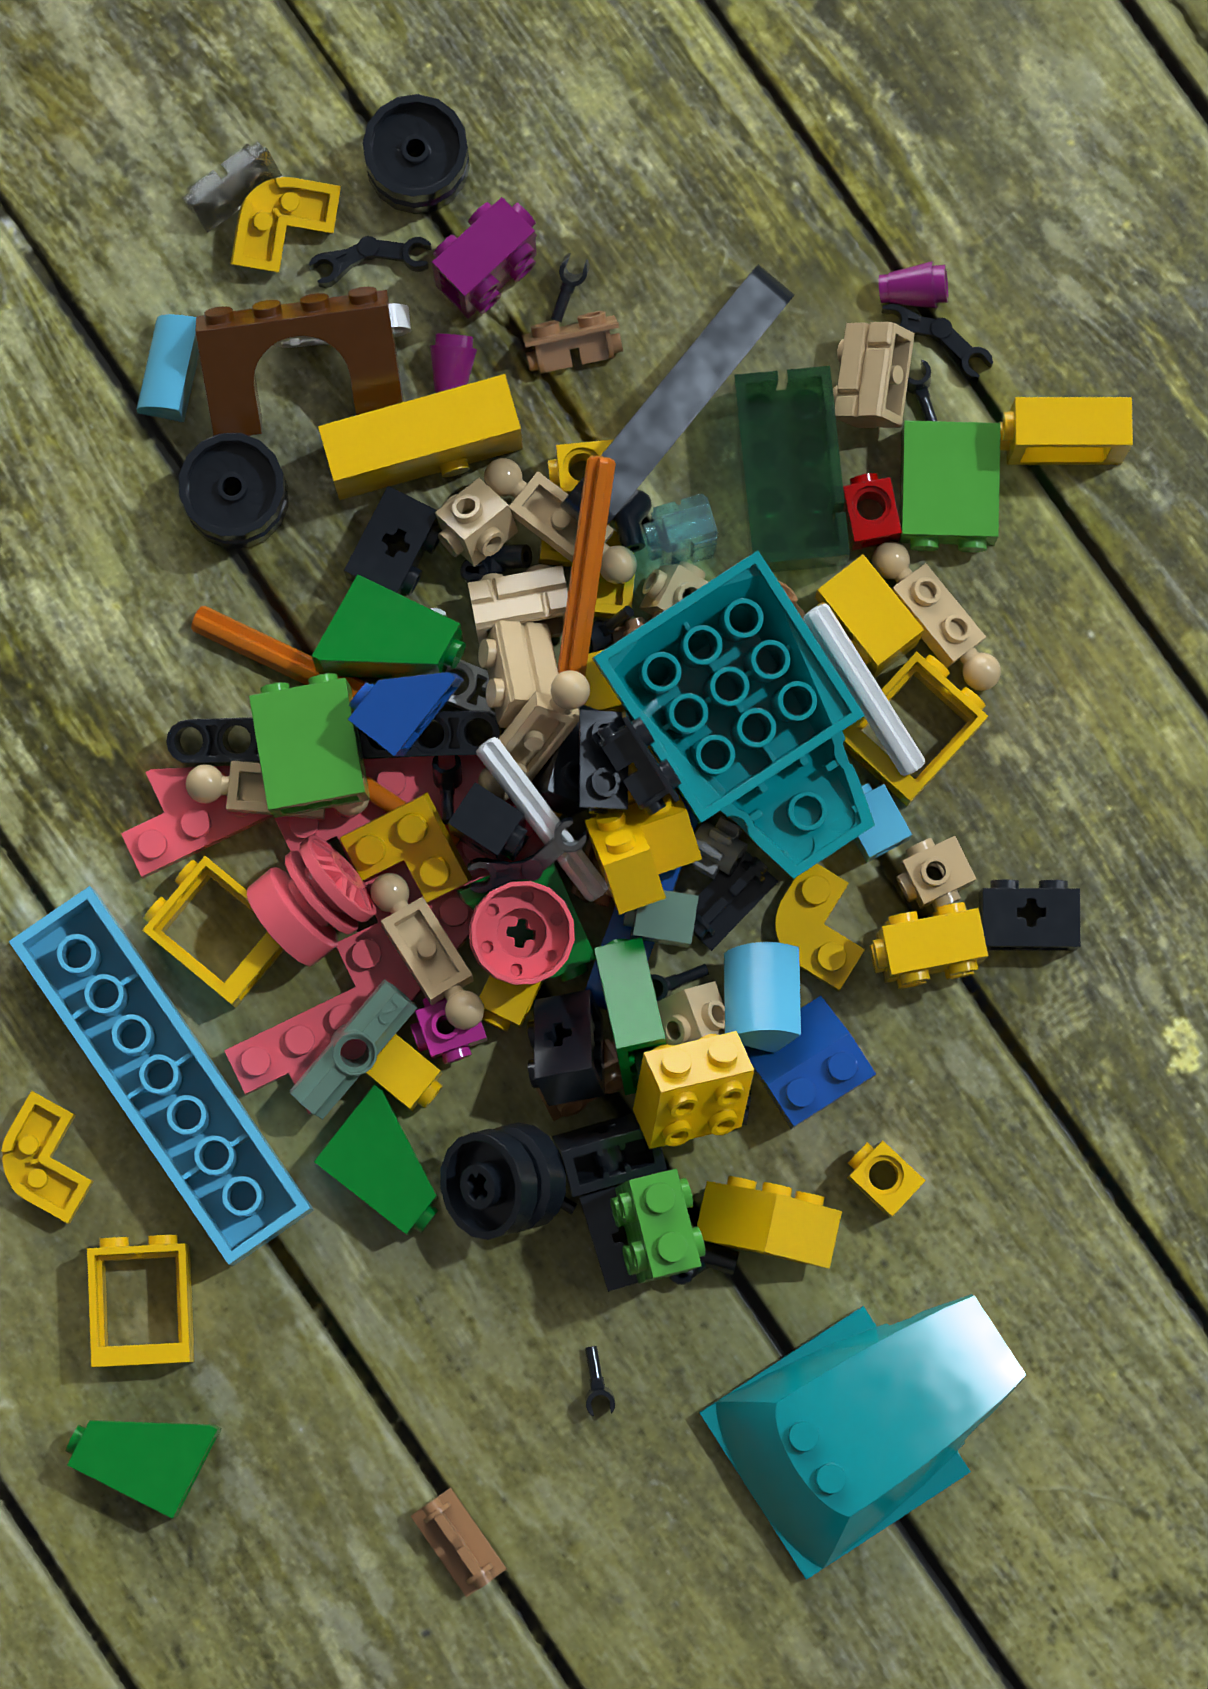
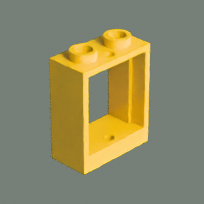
(1067, 431)
(879, 764)
(165, 912)
(118, 1249)

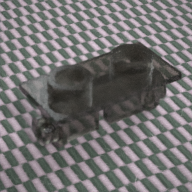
(217, 198)

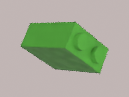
(949, 484)
(308, 746)

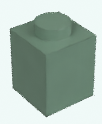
(665, 921)

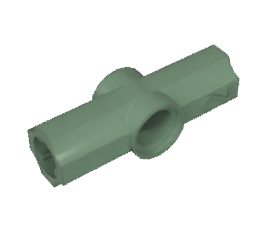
(331, 1072)

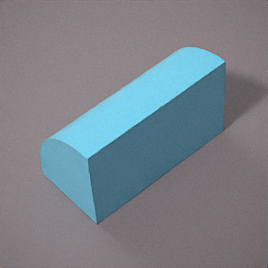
(170, 368)
(763, 994)

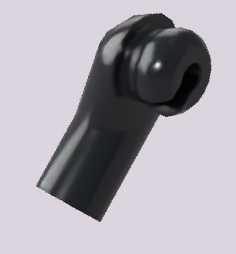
(629, 518)
(506, 558)
(715, 1257)

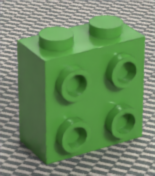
(657, 1226)

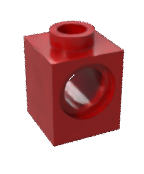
(865, 532)

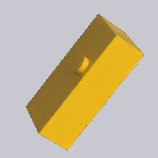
(422, 437)

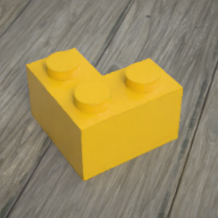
(871, 615)
(640, 847)
(769, 1221)

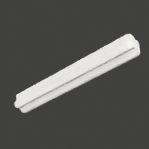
(864, 689)
(540, 816)

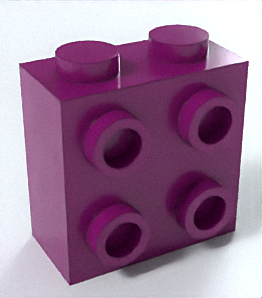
(485, 256)

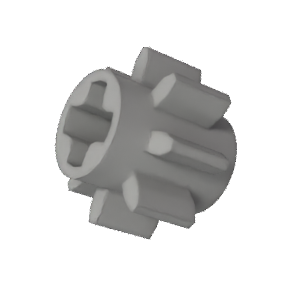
(719, 847)

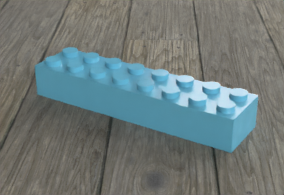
(161, 1076)

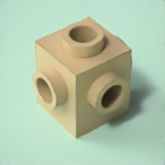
(475, 523)
(670, 585)
(947, 860)
(692, 1014)

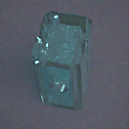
(681, 532)

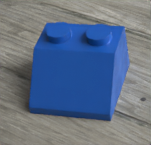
(401, 708)
(813, 1067)

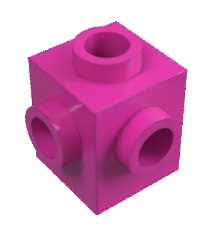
(450, 1046)

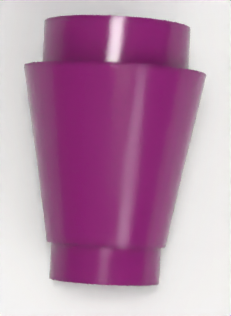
(915, 286)
(452, 360)

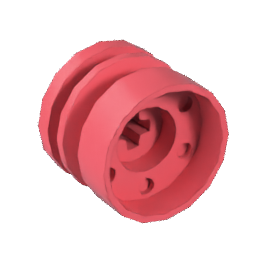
(311, 900)
(544, 915)

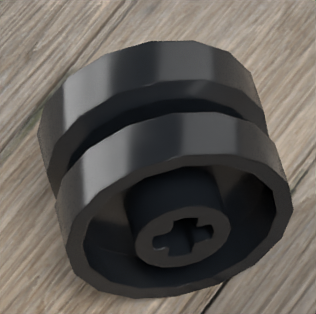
(417, 126)
(240, 518)
(503, 1180)

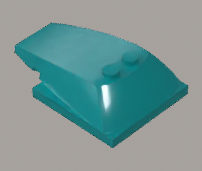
(747, 714)
(863, 1423)

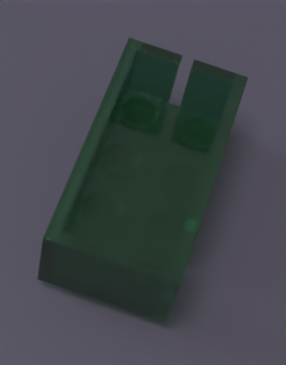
(791, 469)

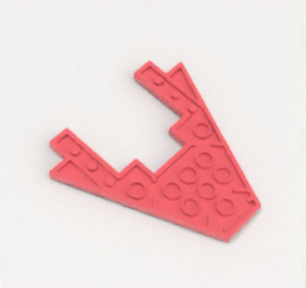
(368, 954)

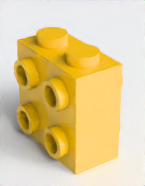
(915, 948)
(693, 1089)

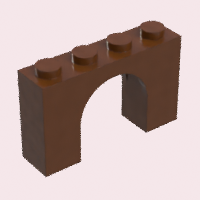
(236, 340)

